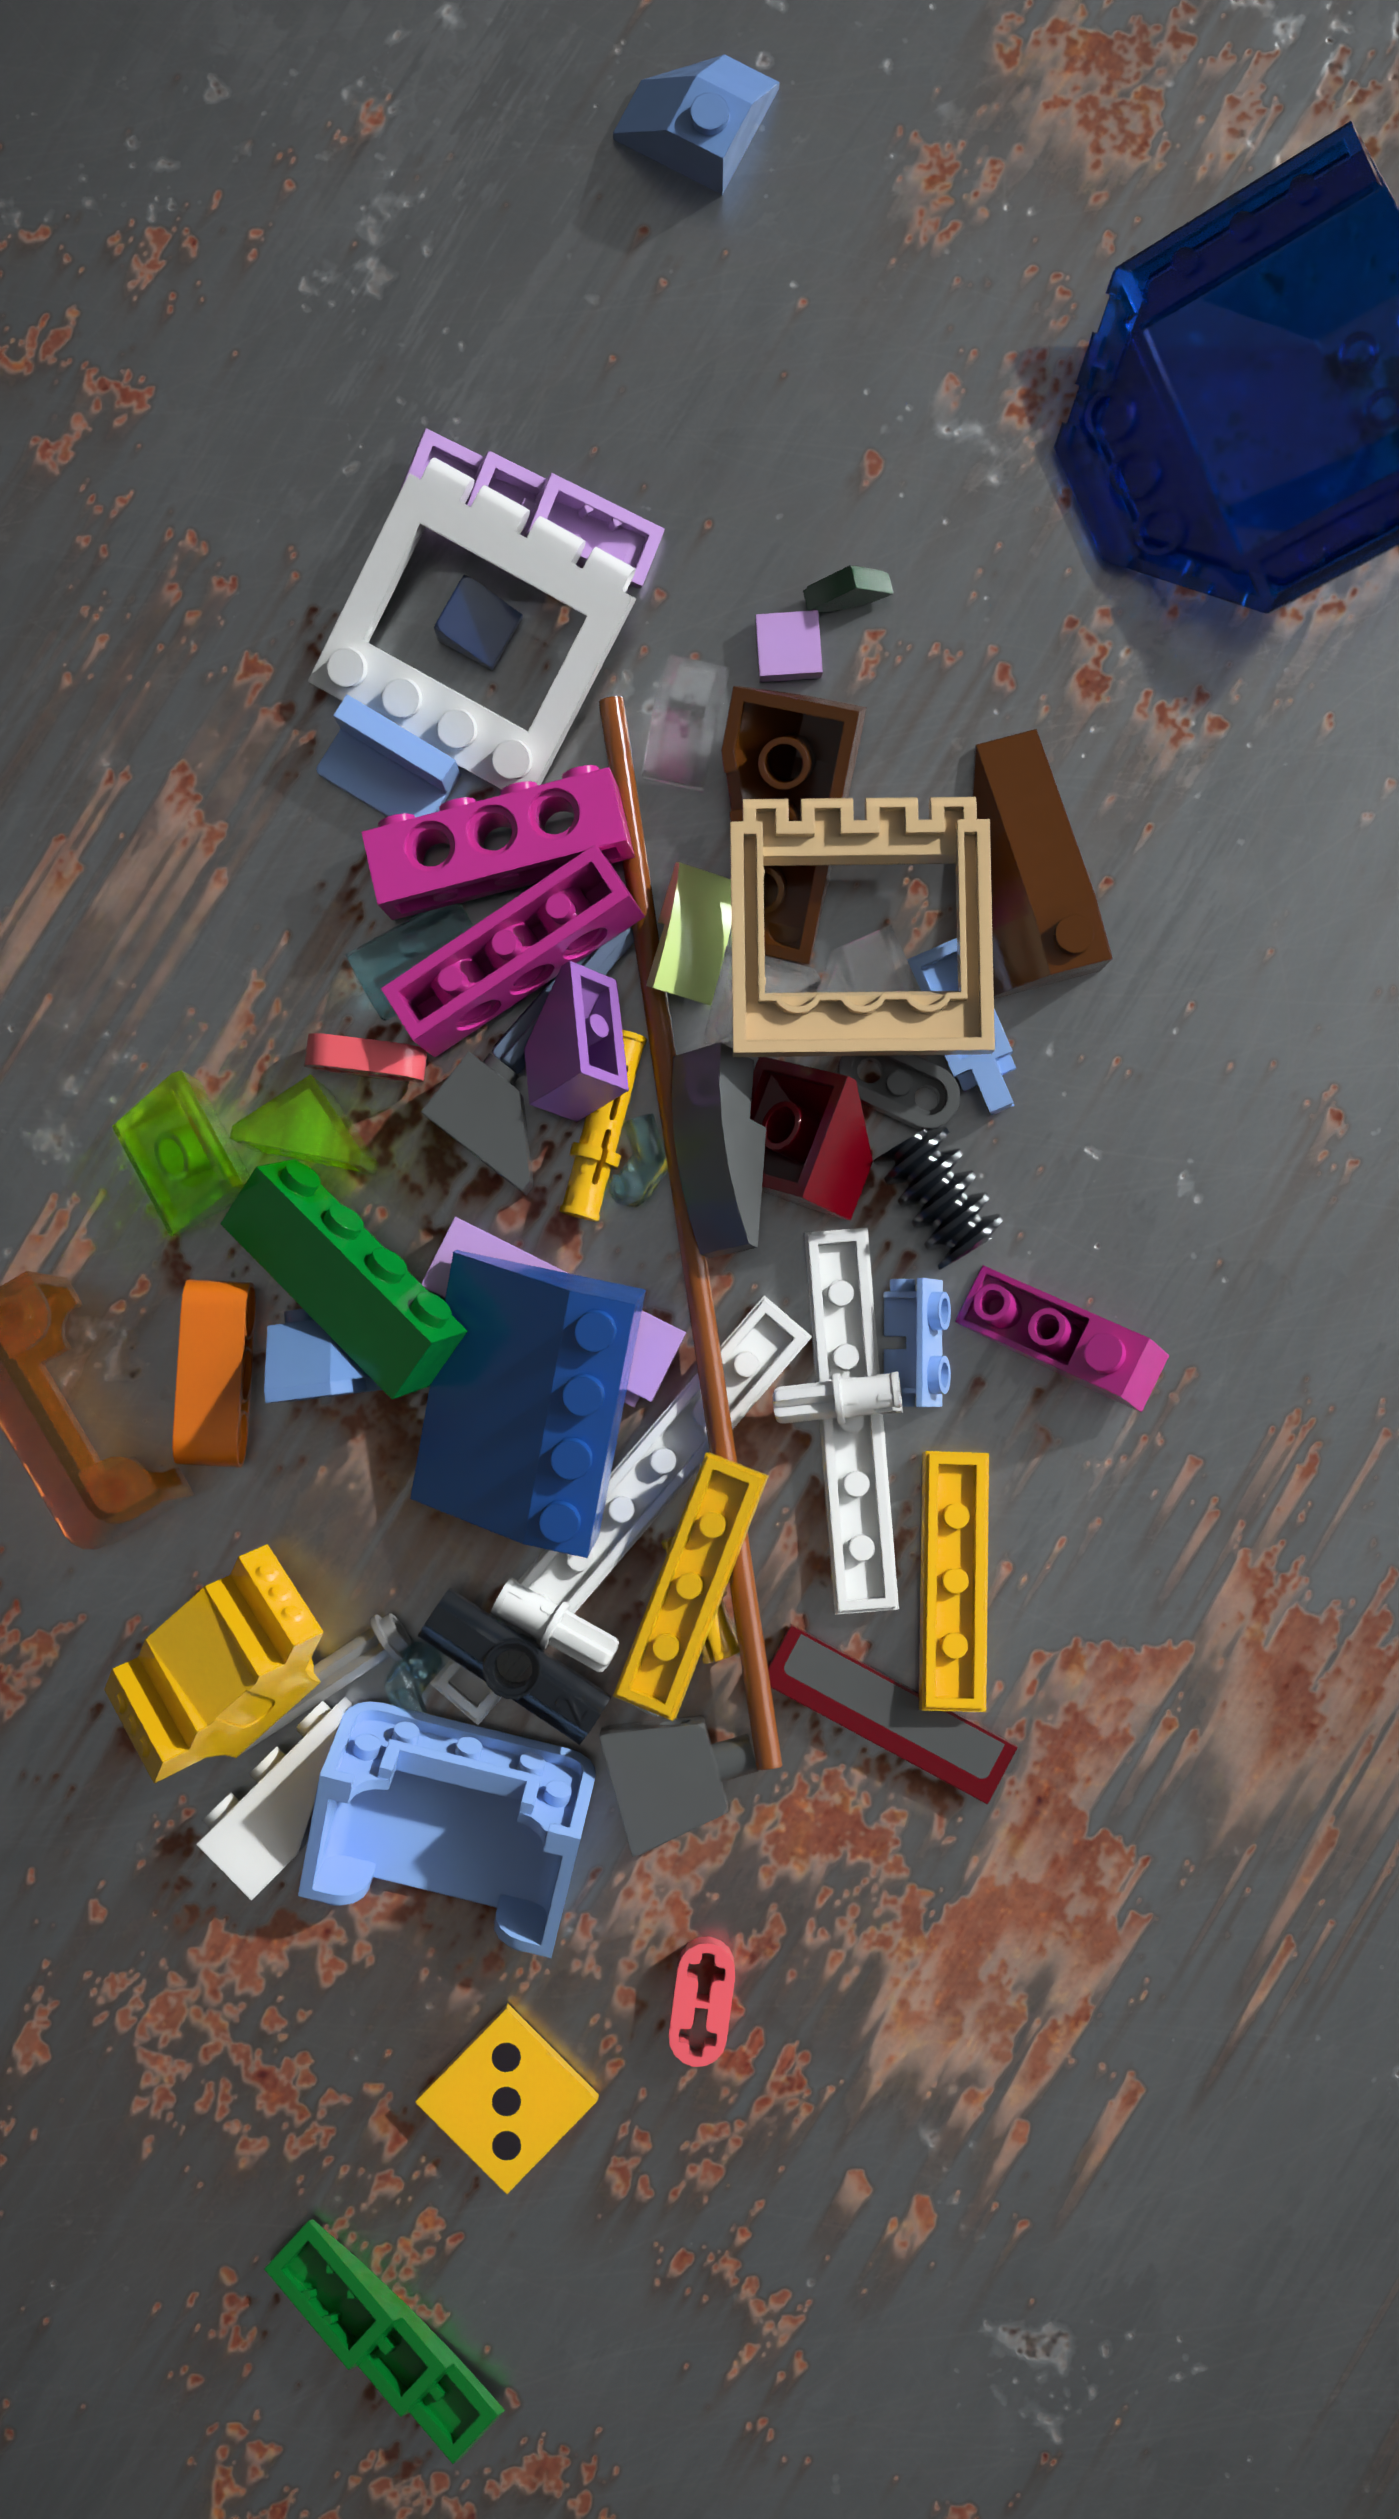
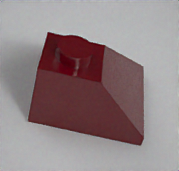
(813, 1136)

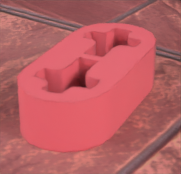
(365, 1057)
(687, 1999)

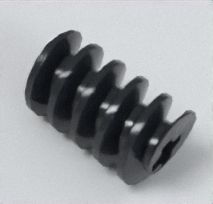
(940, 1194)

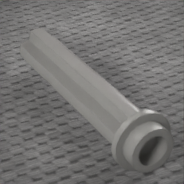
(382, 1640)

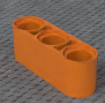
(214, 1373)

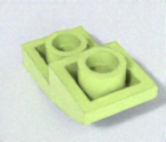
(693, 935)

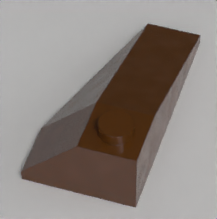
(791, 751)
(1041, 893)

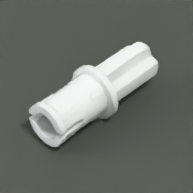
(838, 1398)
(555, 1626)

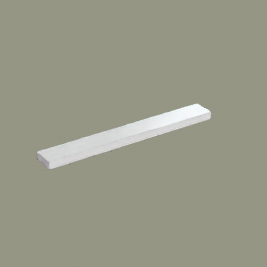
(643, 1487)

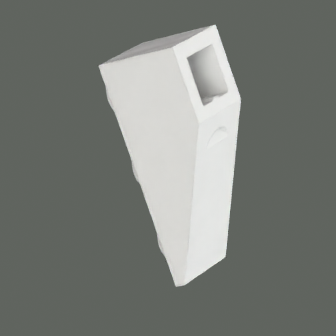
(272, 1822)

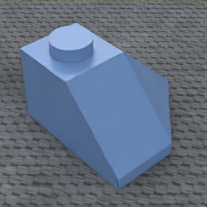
(698, 118)
(308, 1363)

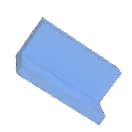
(386, 764)

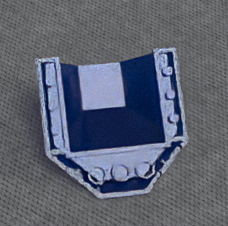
(1250, 389)

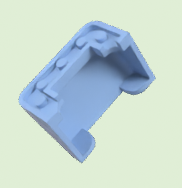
(450, 1816)

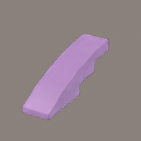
(554, 498)

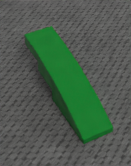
(385, 2339)

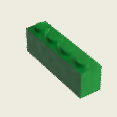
(343, 1277)

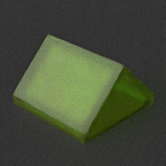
(307, 1127)
(182, 1153)

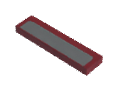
(889, 1714)

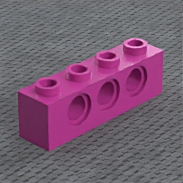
(471, 872)
(512, 952)

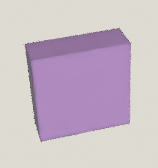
(788, 646)

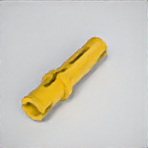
(598, 1144)

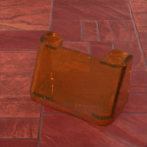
(87, 1496)

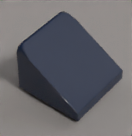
(477, 623)

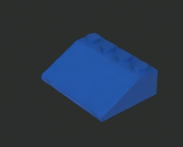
(528, 1402)

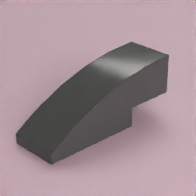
(718, 1148)

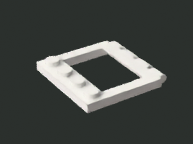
(430, 710)

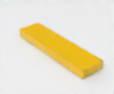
(954, 1581)
(690, 1586)

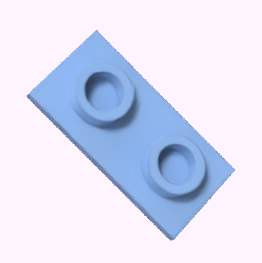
(920, 1319)

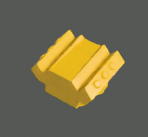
(218, 1668)

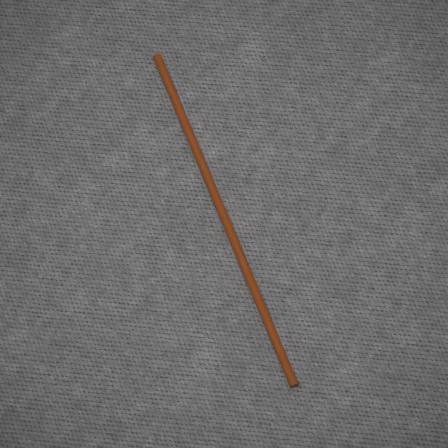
(693, 1263)

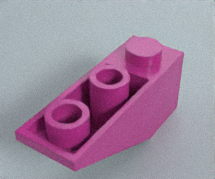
(1064, 1338)

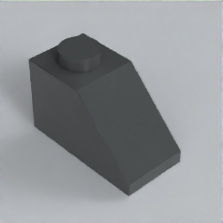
(486, 1117)

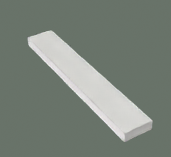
(854, 1451)

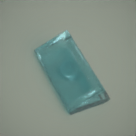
(402, 948)

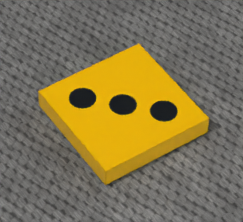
(507, 2098)

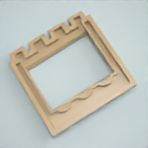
(862, 1021)

